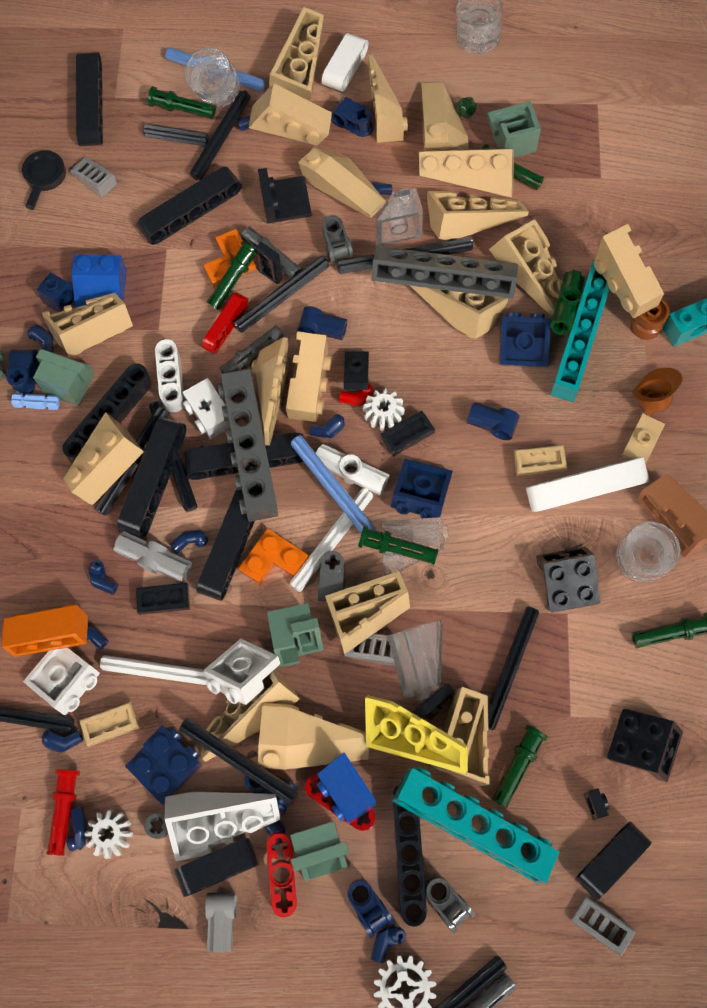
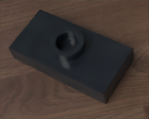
(269, 263)
(356, 370)
(407, 433)
(163, 598)
(432, 705)

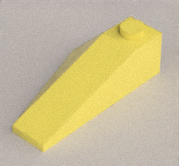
(407, 735)

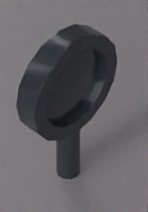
(42, 172)

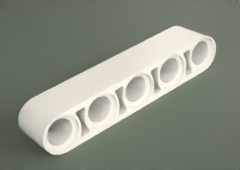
(587, 484)

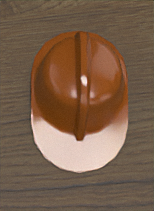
(657, 389)

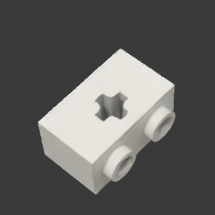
(197, 400)

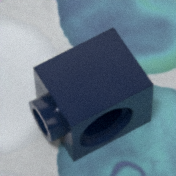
(55, 292)

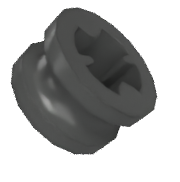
(149, 826)

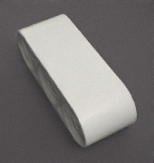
(345, 62)
(165, 366)

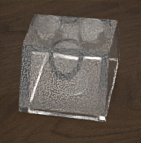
(400, 218)

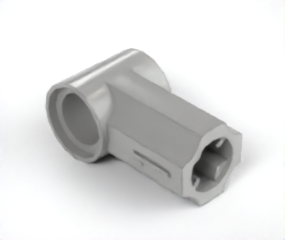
(220, 912)

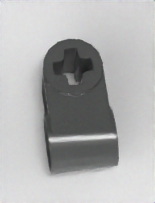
(336, 242)
(331, 580)
(449, 905)

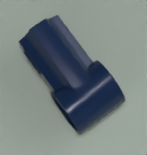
(317, 322)
(500, 422)

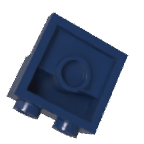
(524, 340)
(421, 489)
(164, 763)

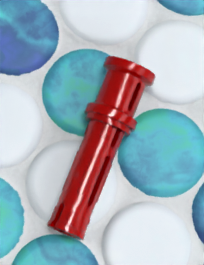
(63, 797)

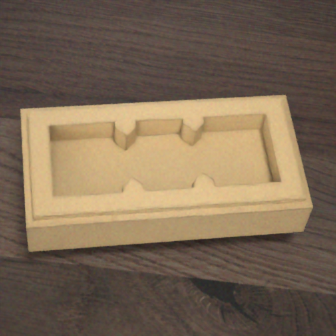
(643, 438)
(540, 460)
(109, 724)

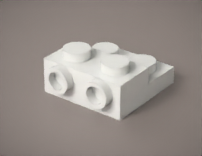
(240, 671)
(62, 679)

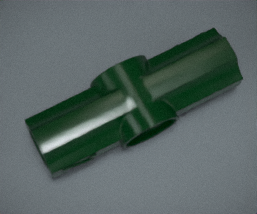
(567, 302)

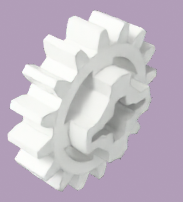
(400, 967)

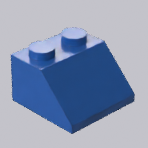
(97, 276)
(346, 789)

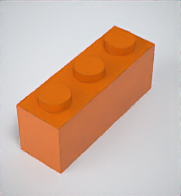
(45, 630)

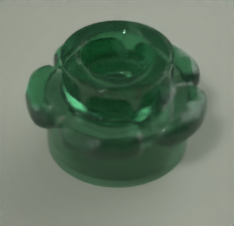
(466, 107)

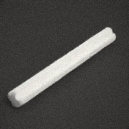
(328, 543)
(153, 669)

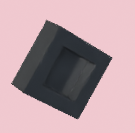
(597, 803)

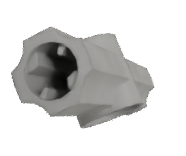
(152, 556)

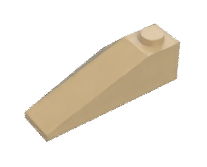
(440, 120)
(463, 216)
(536, 269)

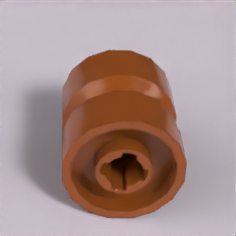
(650, 323)

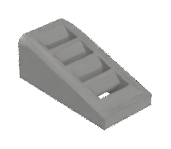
(101, 188)
(370, 657)
(625, 940)

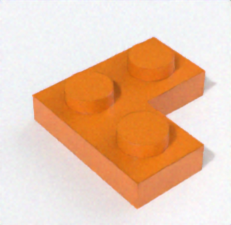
(229, 246)
(272, 551)

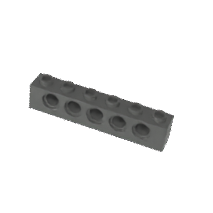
(444, 272)
(241, 385)

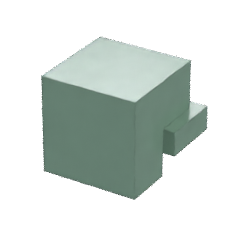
(515, 128)
(62, 377)
(294, 633)
(319, 851)

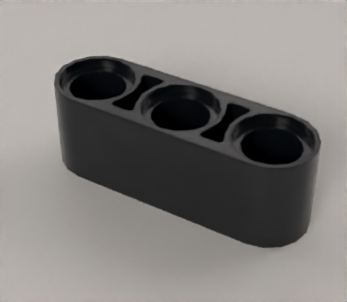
(613, 860)
(216, 867)

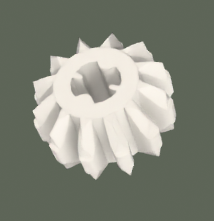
(385, 401)
(98, 838)

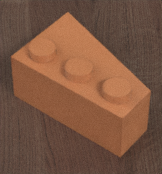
(678, 511)

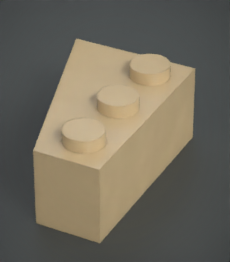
(290, 116)
(88, 324)
(308, 377)
(102, 460)

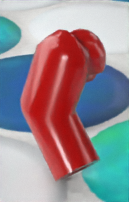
(357, 398)

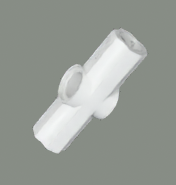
(364, 476)

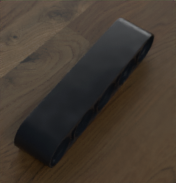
(89, 99)
(189, 205)
(110, 403)
(216, 459)
(151, 477)
(226, 550)
(405, 868)

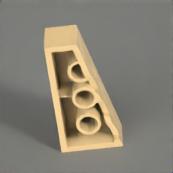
(299, 56)
(474, 168)

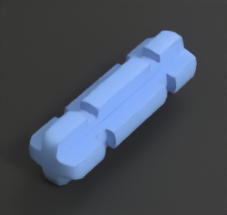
(35, 401)

